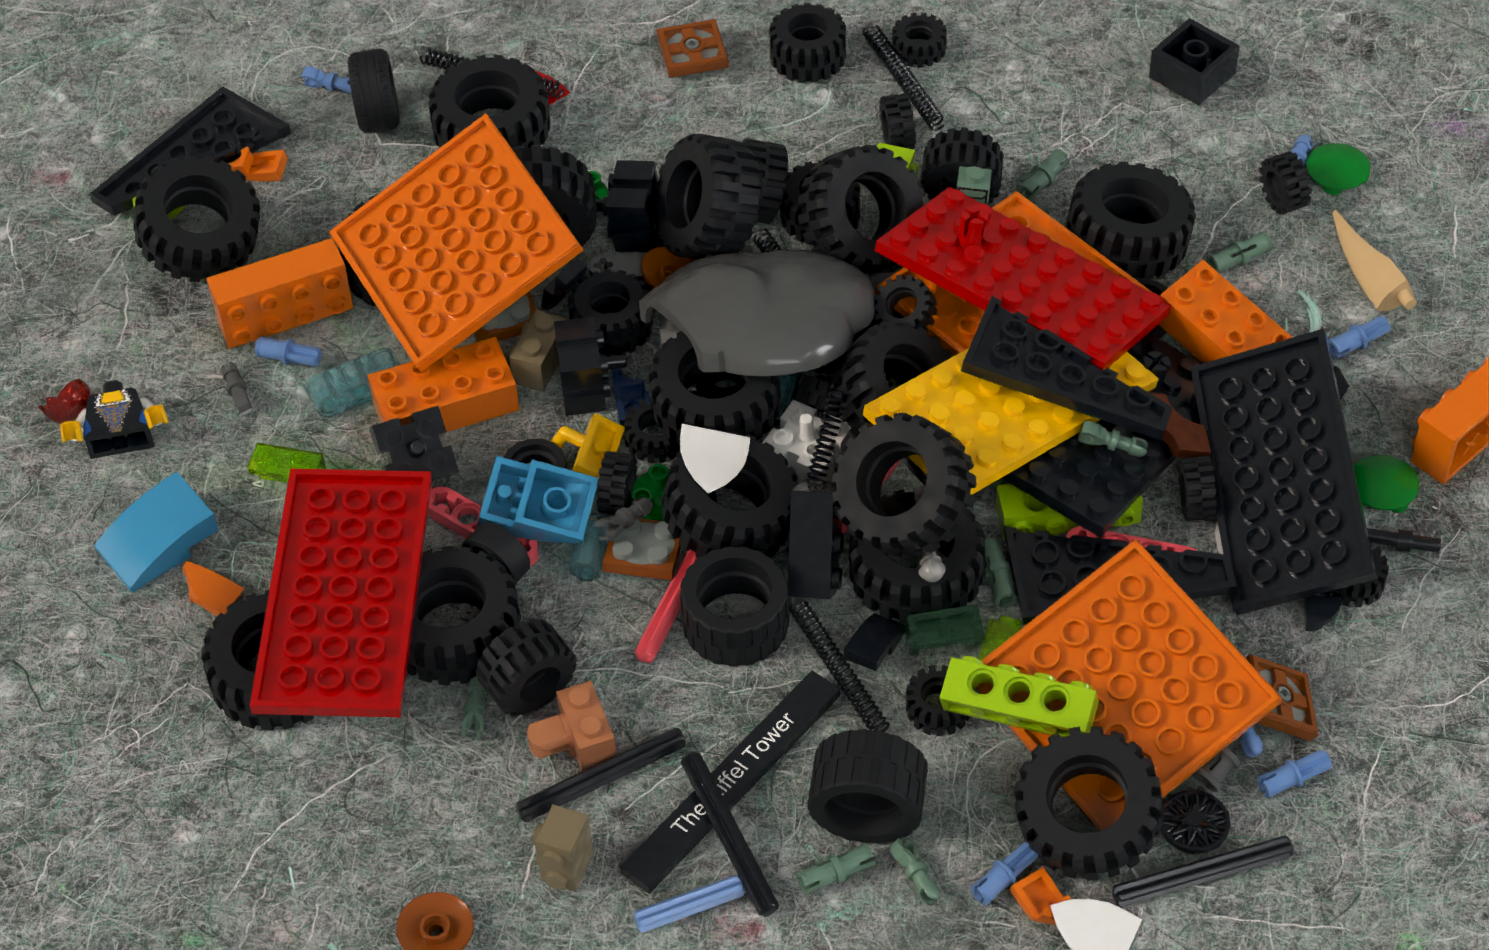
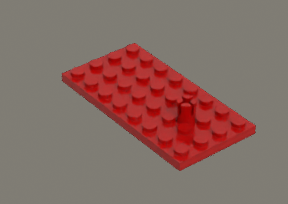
(988, 254)
(342, 594)

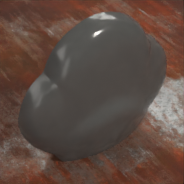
(765, 310)

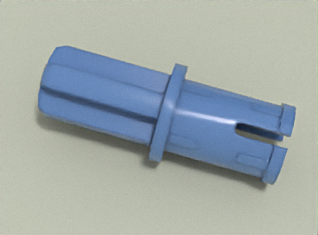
(1358, 336)
(287, 351)
(1293, 773)
(1003, 874)

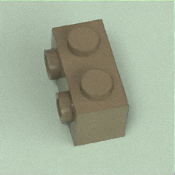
(536, 353)
(563, 848)

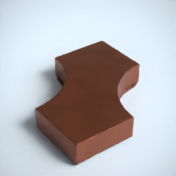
(1183, 436)

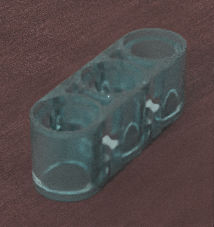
(347, 383)

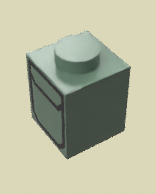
(975, 183)

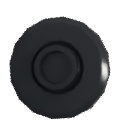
(1195, 821)

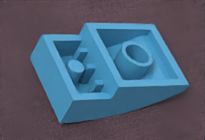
(538, 501)
(156, 532)

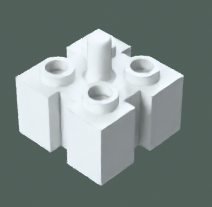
(799, 435)

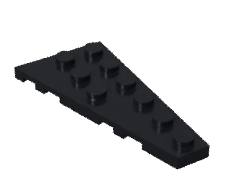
(213, 129)
(1053, 370)
(1053, 565)

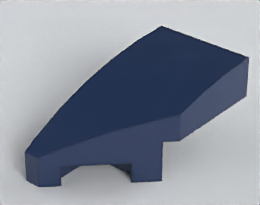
(628, 393)

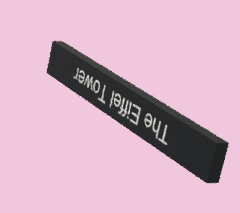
(734, 778)

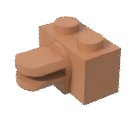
(578, 728)

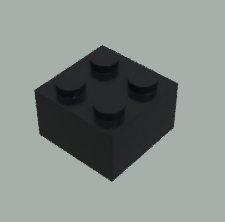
(1194, 61)

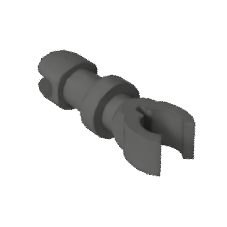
(237, 388)
(624, 518)

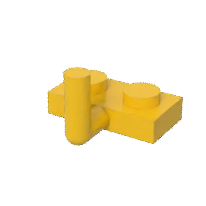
(600, 437)

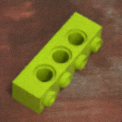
(1028, 514)
(967, 673)

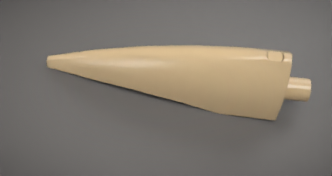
(1375, 272)

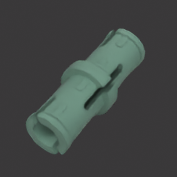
(1043, 174)
(1257, 245)
(999, 574)
(835, 868)

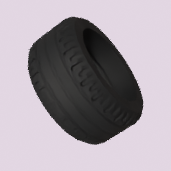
(373, 90)

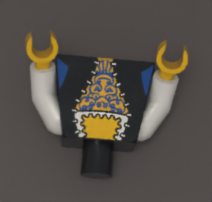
(115, 422)

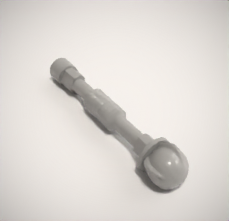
(931, 564)

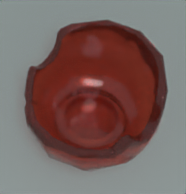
(68, 403)

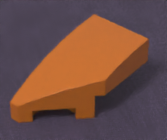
(261, 165)
(210, 588)
(1036, 895)

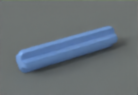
(688, 903)

